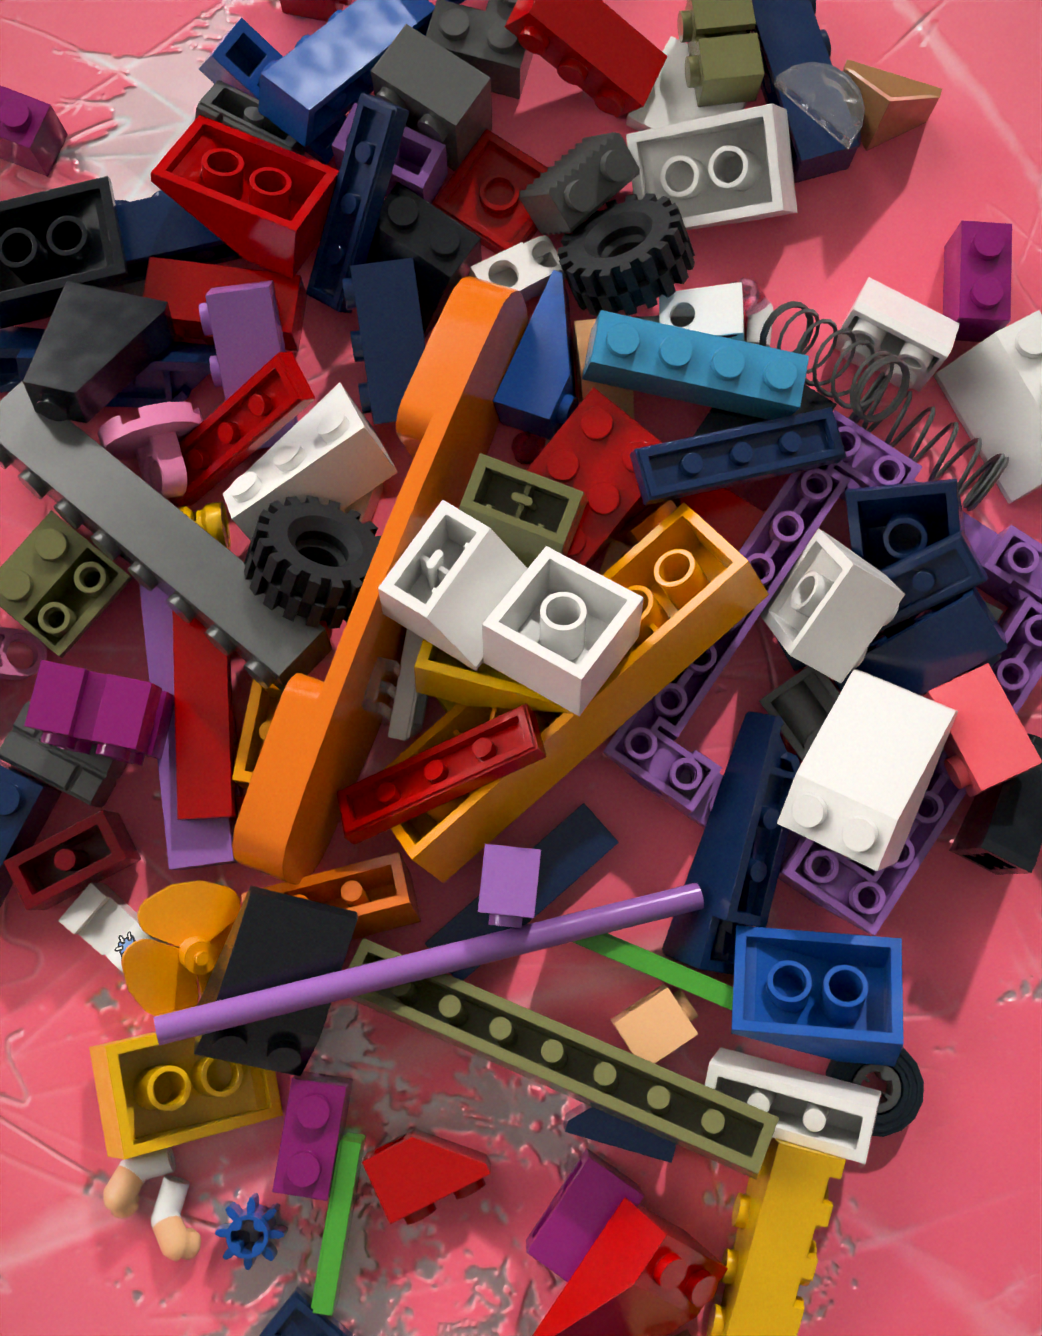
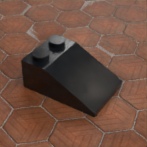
(57, 239)
(271, 945)

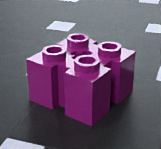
(104, 710)

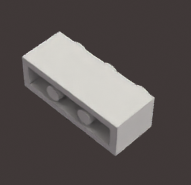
(810, 1106)

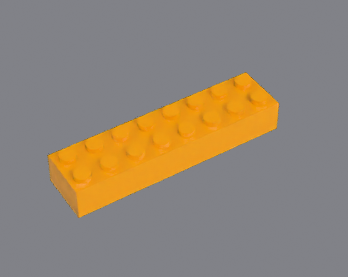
(692, 596)

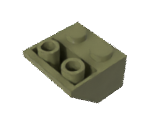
(523, 508)
(58, 584)

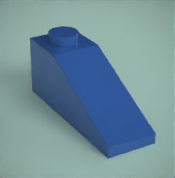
(239, 62)
(540, 380)

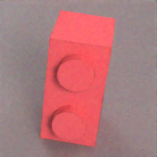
(987, 736)

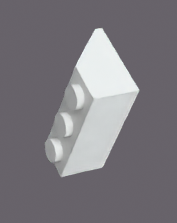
(1000, 401)

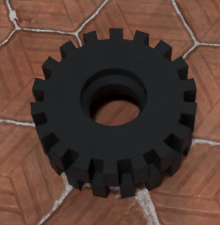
(627, 255)
(310, 559)

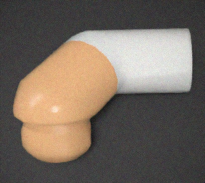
(123, 1187)
(167, 1224)

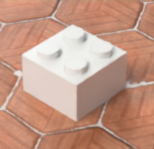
(562, 630)

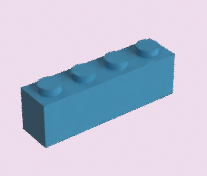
(694, 366)

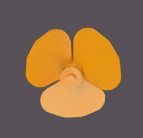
(194, 920)

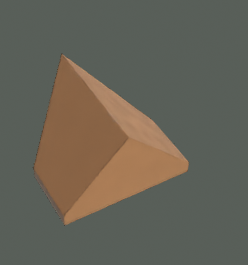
(890, 102)

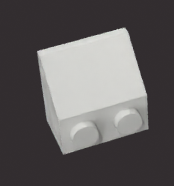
(831, 607)

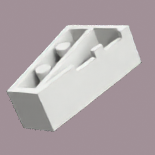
(323, 456)

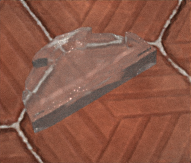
(826, 97)

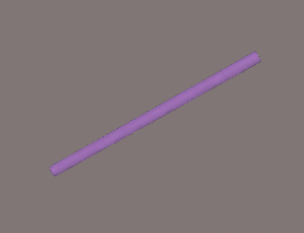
(425, 964)

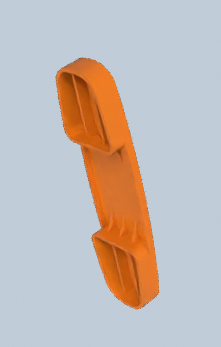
(320, 726)

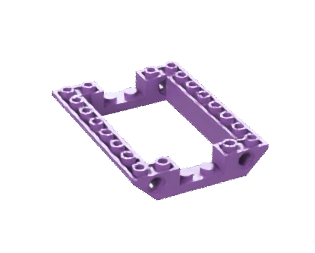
(691, 780)

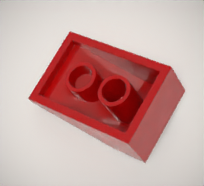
(249, 193)
(635, 1280)

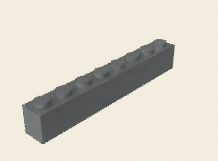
(157, 541)

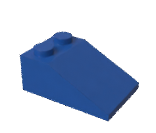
(820, 993)

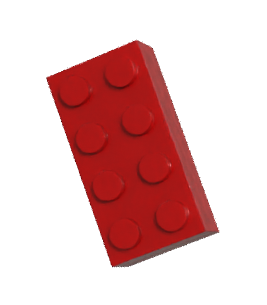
(594, 457)

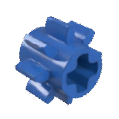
(239, 1240)

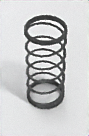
(856, 388)
(996, 464)

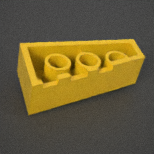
(775, 1242)

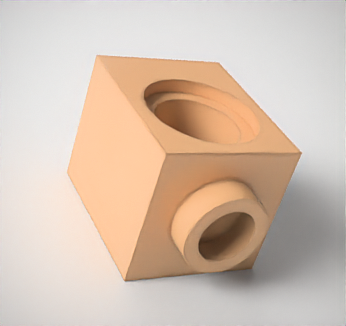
(657, 1024)

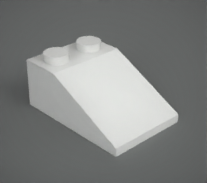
(719, 166)
(868, 770)

